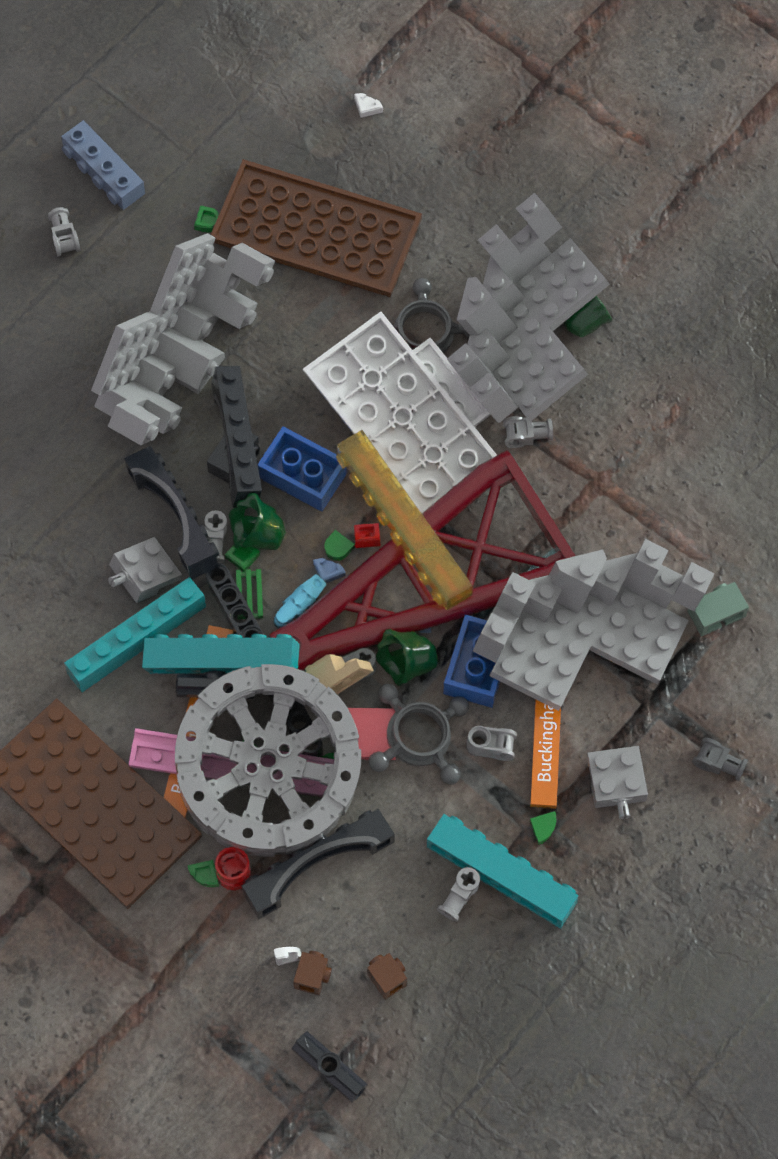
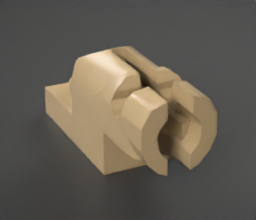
(337, 674)

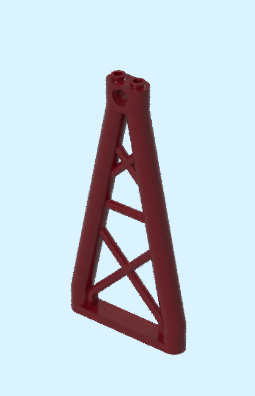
(363, 580)

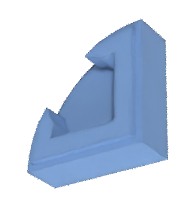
(328, 570)

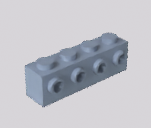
(103, 165)

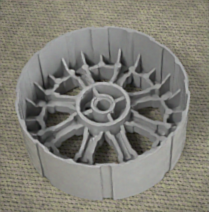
(267, 838)

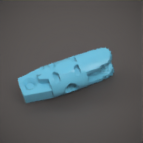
(299, 600)

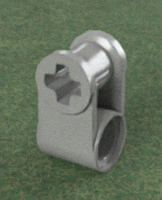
(493, 743)

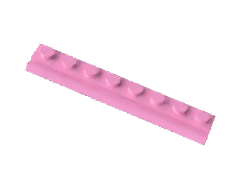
(157, 753)

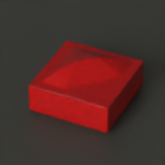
(367, 535)

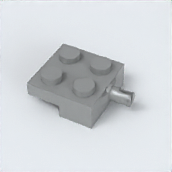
(143, 569)
(617, 778)

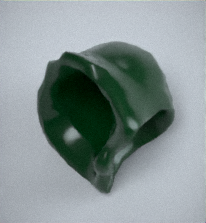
(588, 318)
(259, 532)
(412, 660)

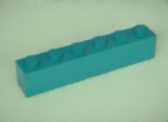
(128, 637)
(212, 653)
(502, 870)

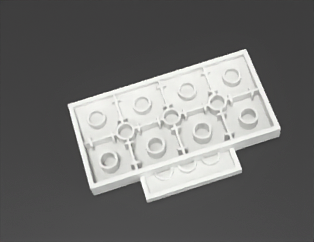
(406, 405)

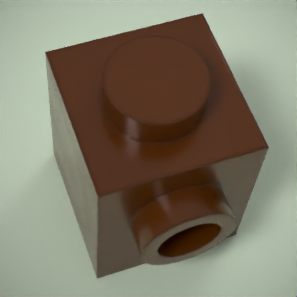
(312, 972)
(387, 975)

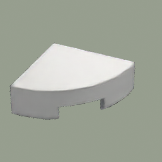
(367, 105)
(287, 955)

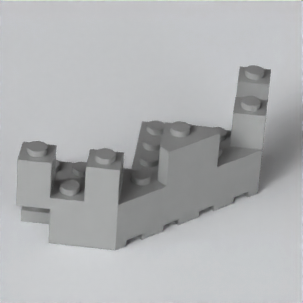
(512, 317)
(168, 340)
(588, 604)

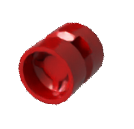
(232, 868)

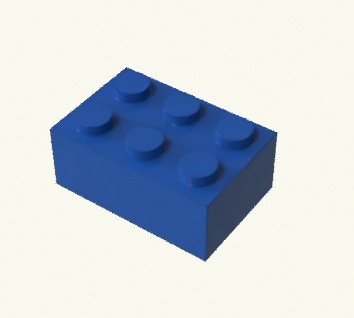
(301, 469)
(468, 671)

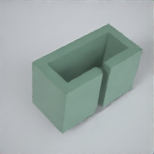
(722, 604)

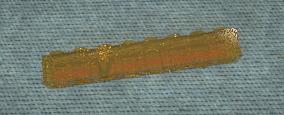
(404, 520)

